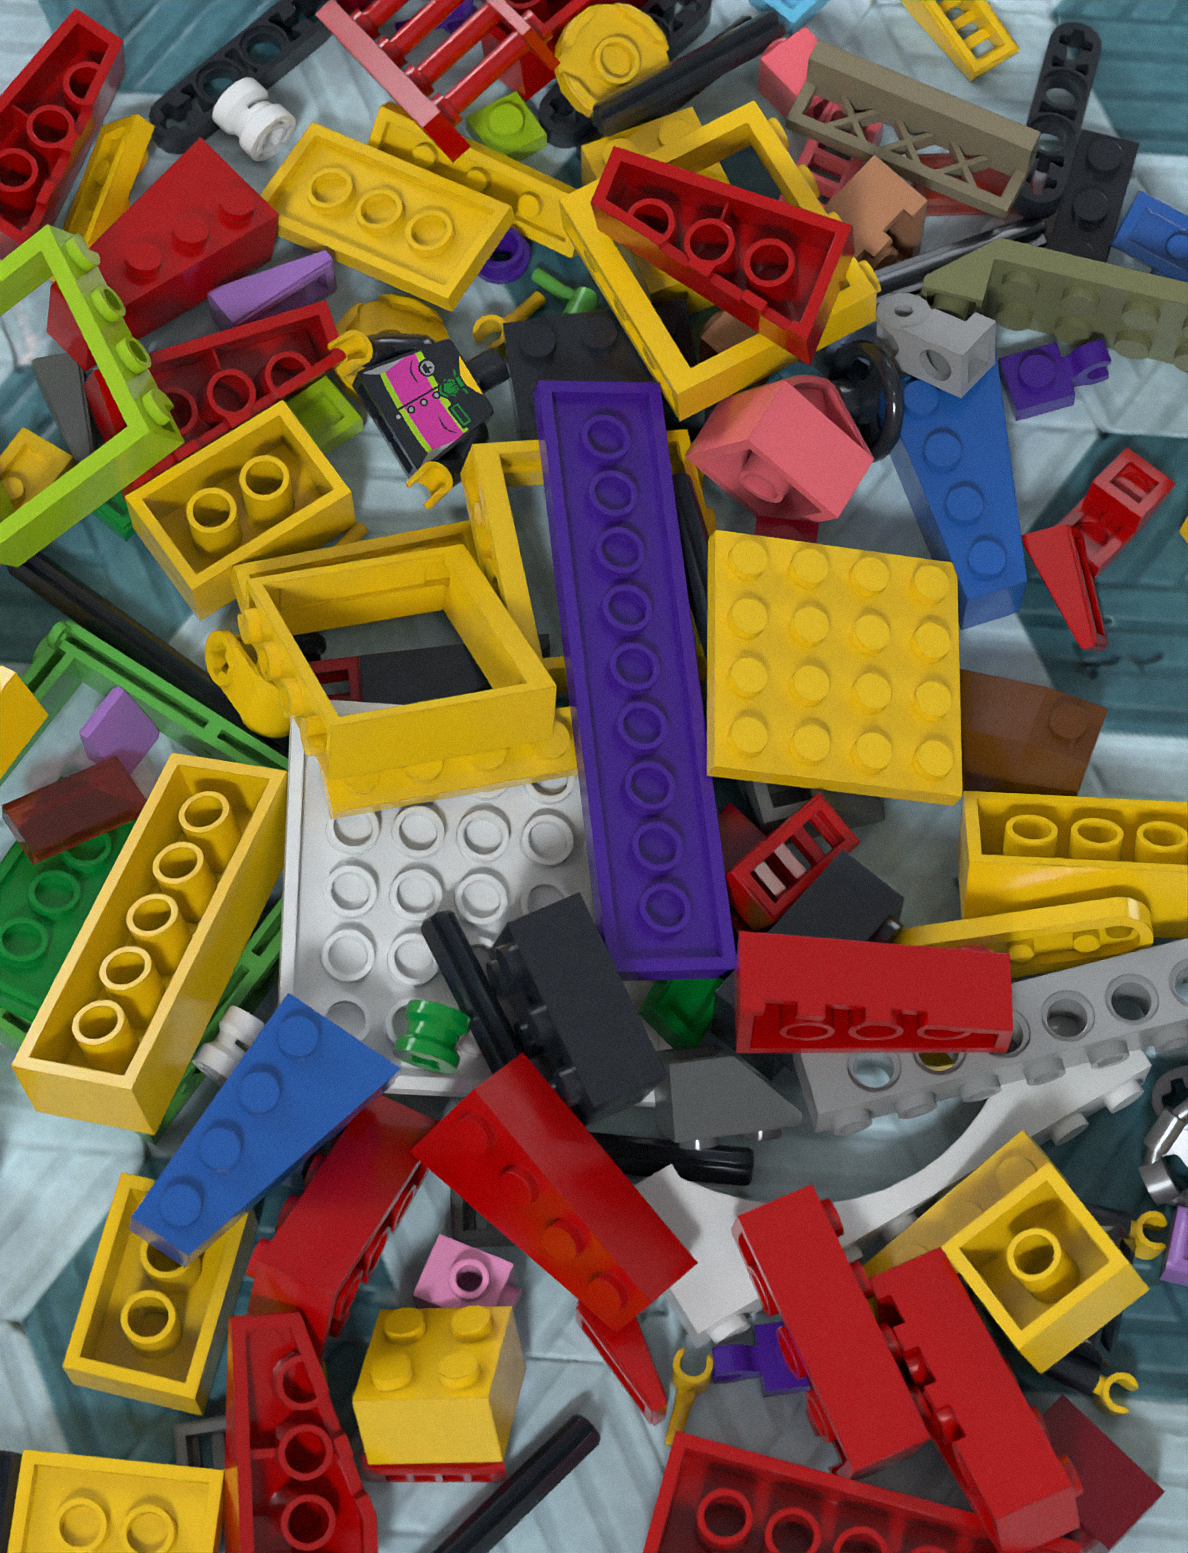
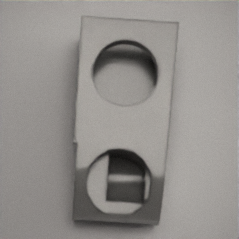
(935, 344)

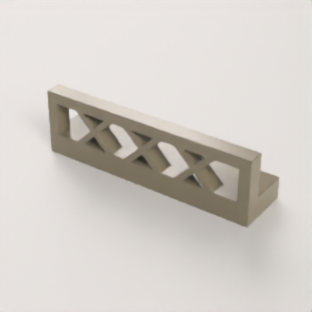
(919, 111)

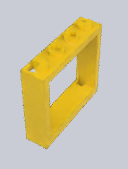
(757, 357)
(518, 463)
(384, 588)

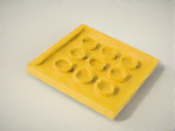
(833, 669)

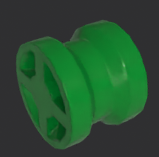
(432, 1036)

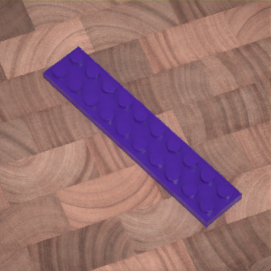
(633, 681)

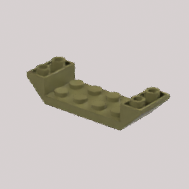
(1066, 298)

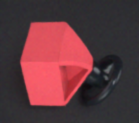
(796, 440)

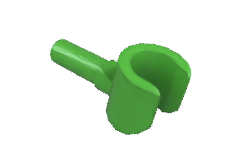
(577, 301)

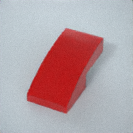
(1118, 507)

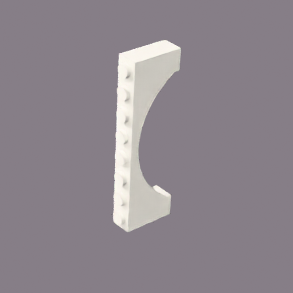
(718, 1292)

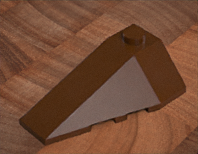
(1024, 736)

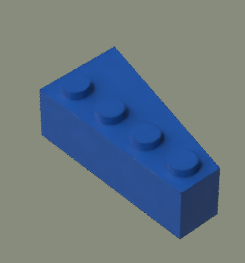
(963, 491)
(272, 1113)

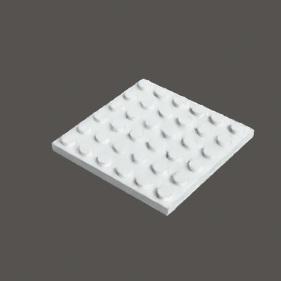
(373, 877)

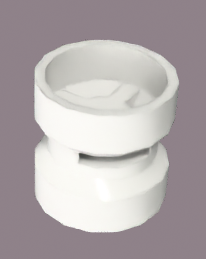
(257, 122)
(235, 1037)

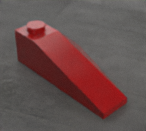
(285, 1451)

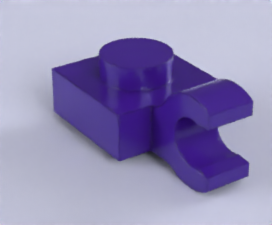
(1045, 381)
(760, 1361)

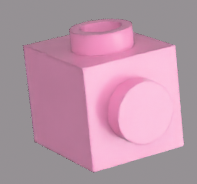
(465, 1277)

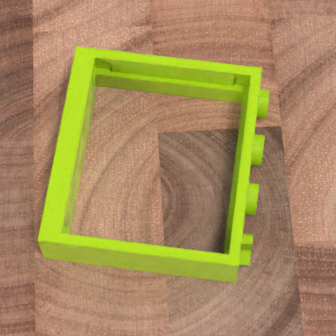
(124, 365)

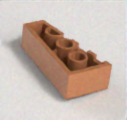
(886, 230)

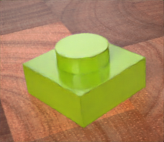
(507, 128)
(326, 415)

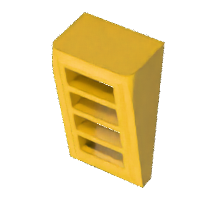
(945, 34)

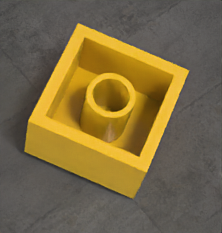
(1044, 1268)
(440, 1385)

